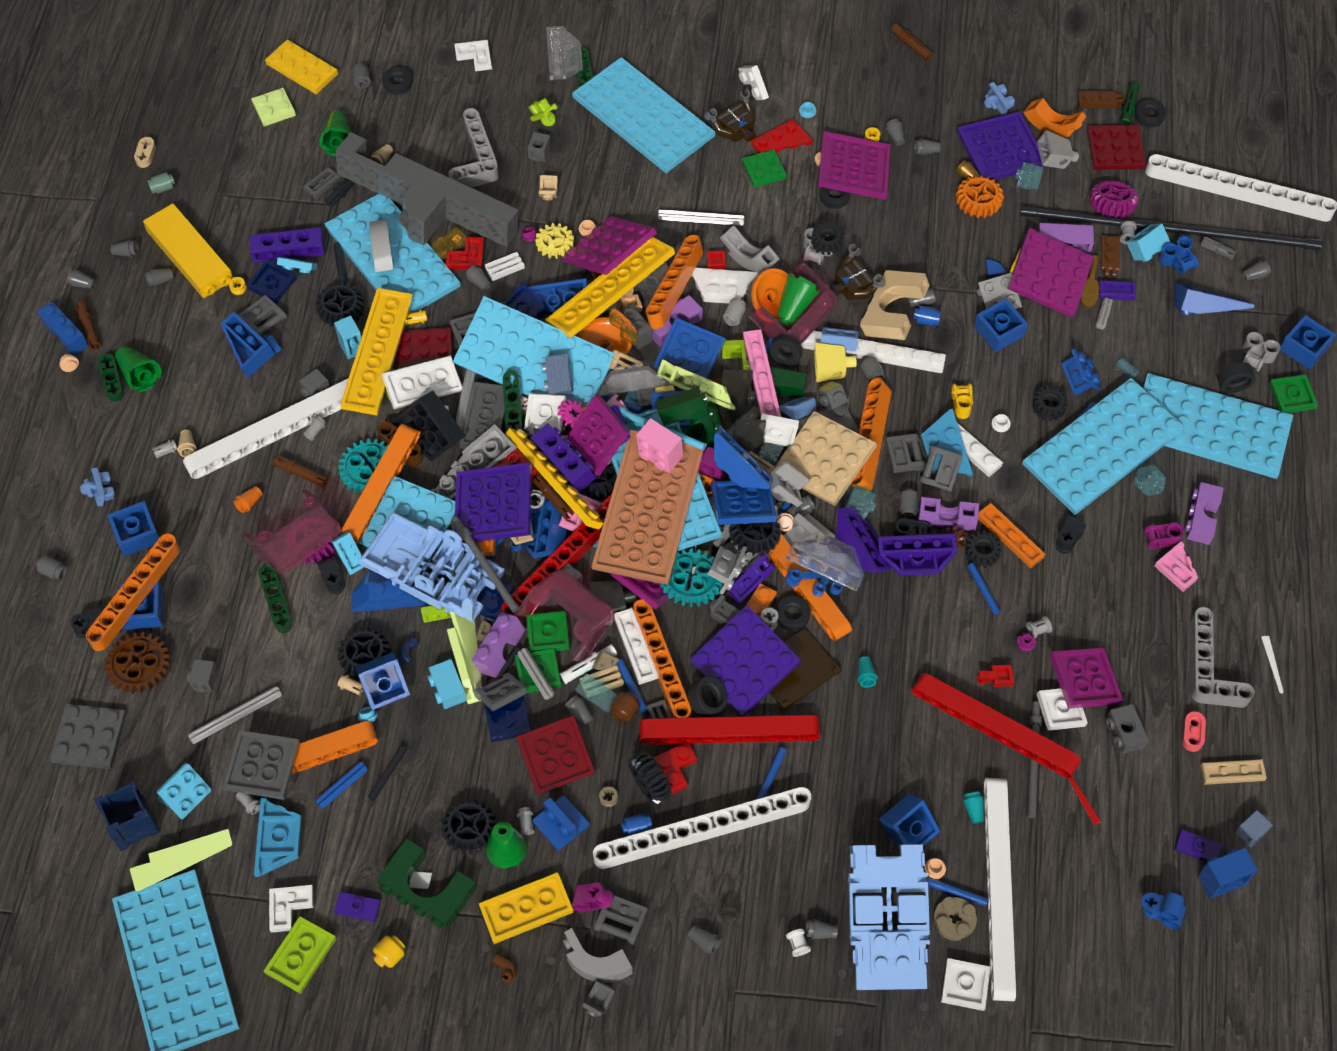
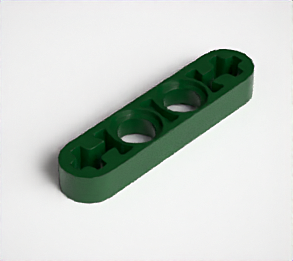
(516, 405)
(275, 598)

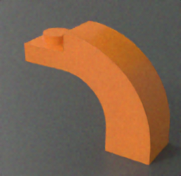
(1045, 119)

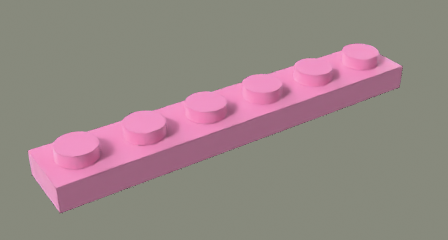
(762, 375)

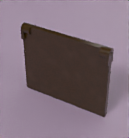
(809, 674)

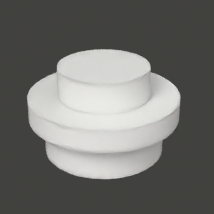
(1000, 423)

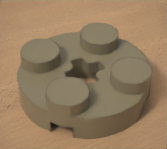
(965, 912)

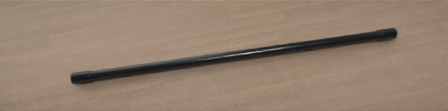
(1313, 244)

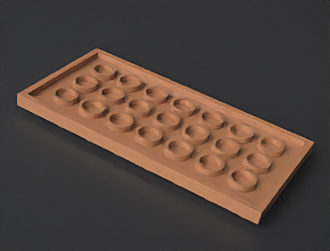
(646, 515)

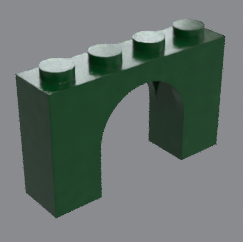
(787, 384)
(689, 405)
(441, 908)

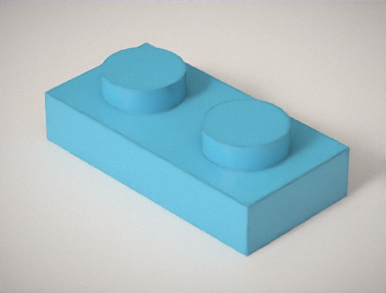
(289, 264)

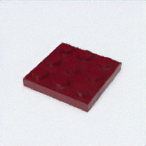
(1116, 147)
(423, 346)
(555, 755)

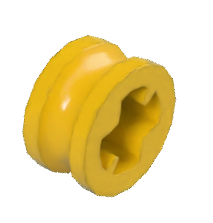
(872, 132)
(236, 281)

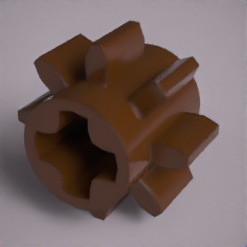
(960, 535)

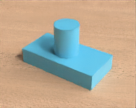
(348, 552)

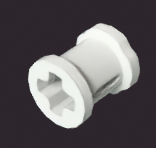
(798, 942)

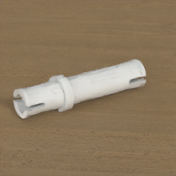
(584, 666)

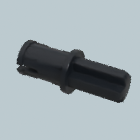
(339, 192)

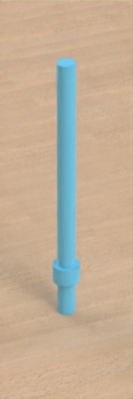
(642, 421)

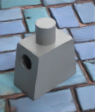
(1055, 150)

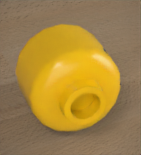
(388, 951)

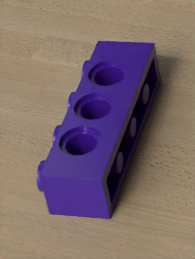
(287, 244)
(545, 441)

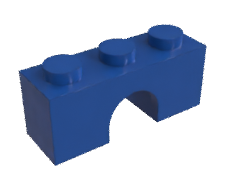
(60, 325)

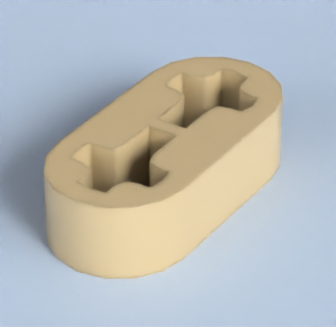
(148, 152)

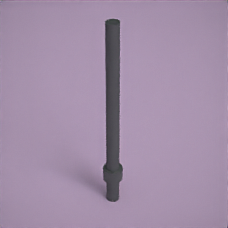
(466, 535)
(1035, 723)

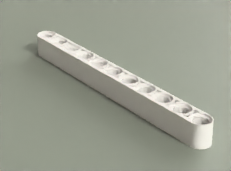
(1241, 187)
(265, 431)
(695, 835)
(999, 890)

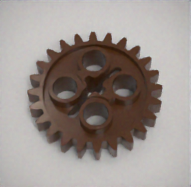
(147, 674)

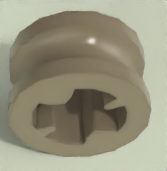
(611, 790)

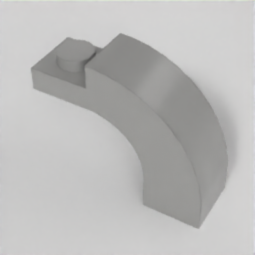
(381, 245)
(747, 255)
(593, 968)

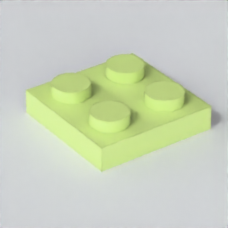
(273, 107)

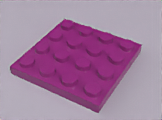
(854, 165)
(608, 245)
(1050, 272)

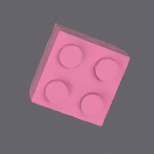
(659, 446)

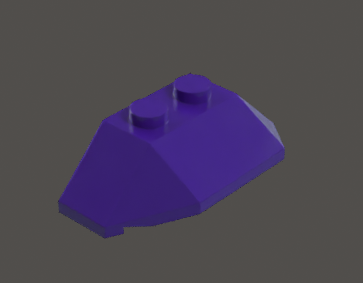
(858, 533)
(917, 553)

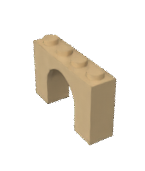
(898, 285)

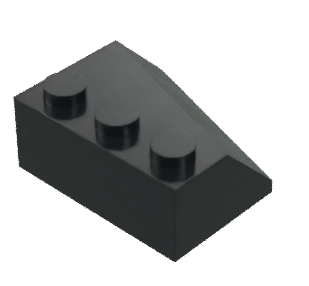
(436, 425)

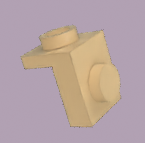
(548, 187)

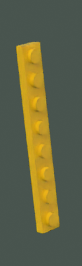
(556, 480)

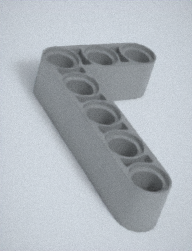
(486, 167)
(1206, 664)

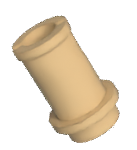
(350, 684)

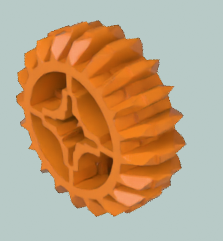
(979, 196)

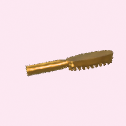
(1091, 289)

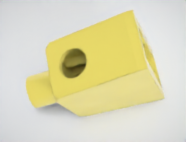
(831, 362)

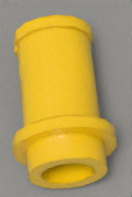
(417, 317)

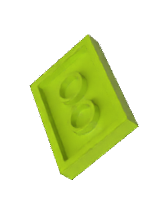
(300, 955)

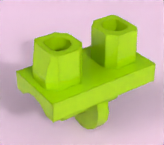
(541, 110)

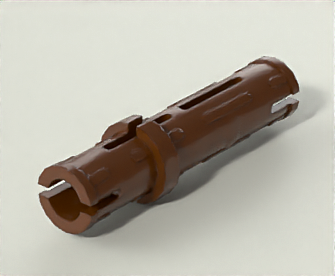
(907, 38)
(85, 319)
(292, 467)
(549, 492)

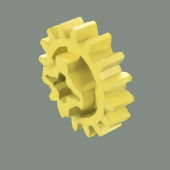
(554, 240)

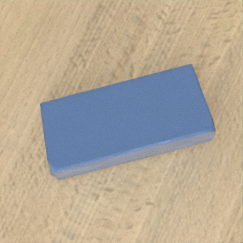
(840, 337)
(799, 407)

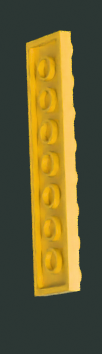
(609, 288)
(376, 351)

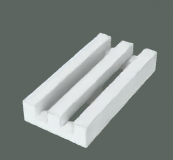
(503, 264)

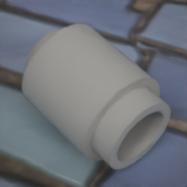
(734, 312)

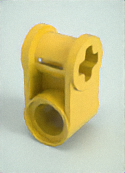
(962, 400)

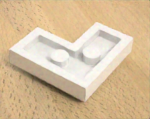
(475, 50)
(752, 76)
(285, 900)

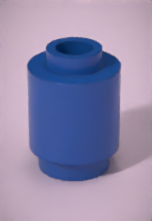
(927, 316)
(636, 824)

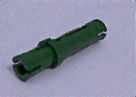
(1128, 109)

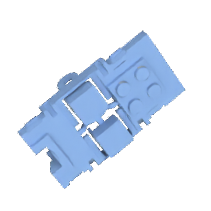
(403, 547)
(889, 956)

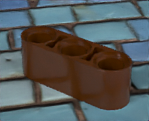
(387, 427)

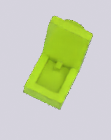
(736, 349)

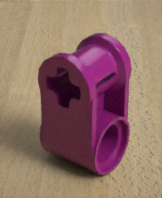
(1160, 535)
(591, 897)

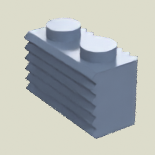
(558, 375)

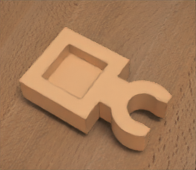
(631, 299)

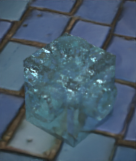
(1029, 176)
(1150, 480)
(862, 501)

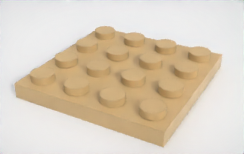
(828, 456)

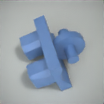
(996, 99)
(95, 486)

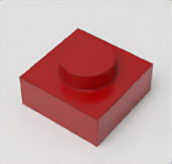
(716, 259)

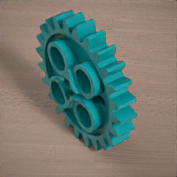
(355, 475)
(708, 584)

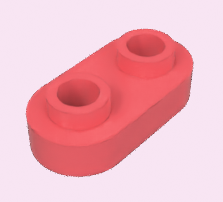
(1194, 733)

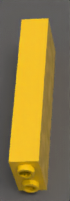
(188, 250)

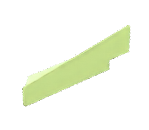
(688, 380)
(464, 647)
(178, 857)

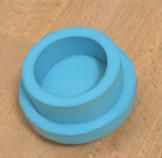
(807, 110)
(367, 714)

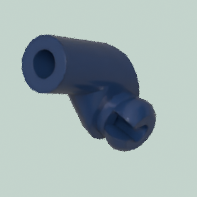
(404, 650)

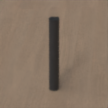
(339, 262)
(509, 660)
(387, 773)

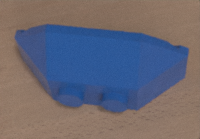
(738, 463)
(547, 532)
(378, 593)

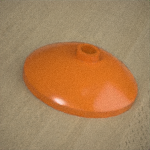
(769, 283)
(605, 335)

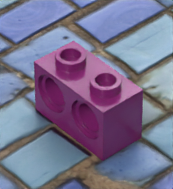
(709, 468)

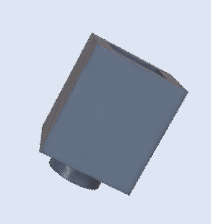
(1254, 828)

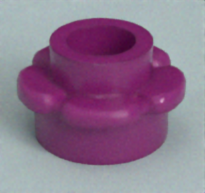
(529, 234)
(1026, 647)

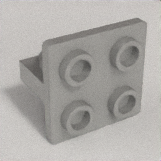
(787, 483)
(804, 527)
(727, 567)

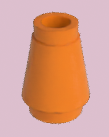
(247, 499)

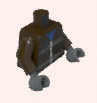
(736, 121)
(853, 279)

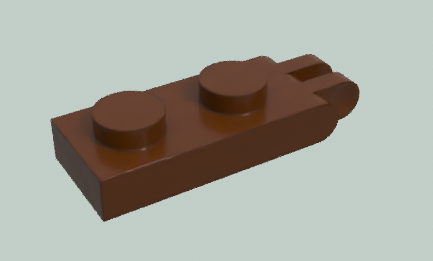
(1100, 99)
(1109, 255)

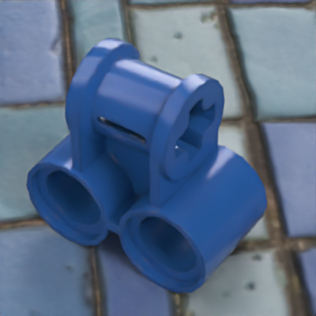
(1179, 255)
(1166, 908)

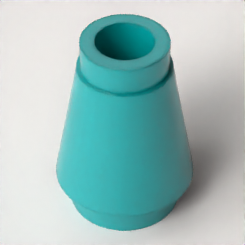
(866, 673)
(974, 806)

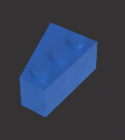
(247, 345)

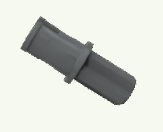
(1218, 248)

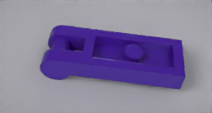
(751, 578)

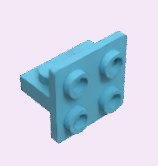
(183, 791)

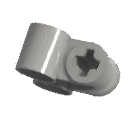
(810, 253)
(1259, 352)

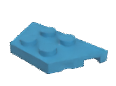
(946, 435)
(276, 838)

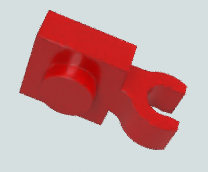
(1000, 676)

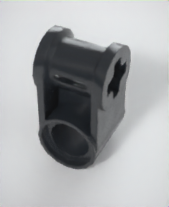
(911, 527)
(1069, 535)
(331, 574)
(87, 619)

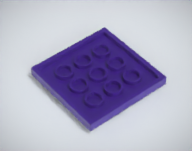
(1000, 145)
(495, 501)
(746, 660)

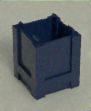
(126, 815)

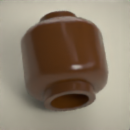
(625, 707)

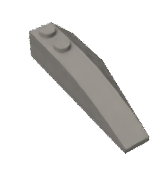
(480, 454)

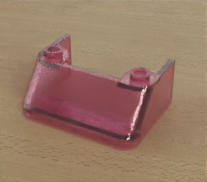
(809, 319)
(297, 538)
(592, 613)

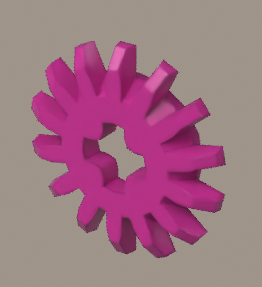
(565, 412)

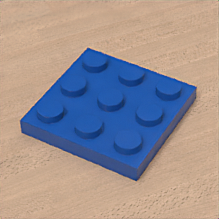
(691, 348)
(742, 504)

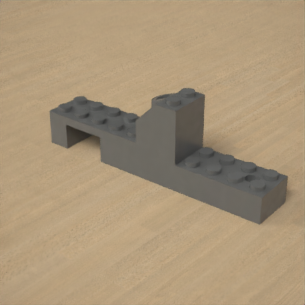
(426, 195)

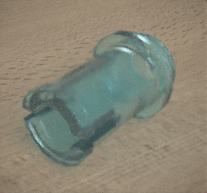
(1127, 368)

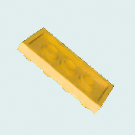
(301, 66)
(525, 908)

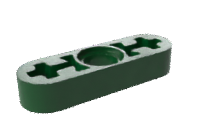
(586, 72)
(115, 382)

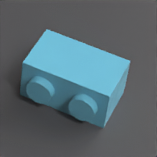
(1148, 242)
(348, 336)
(447, 683)

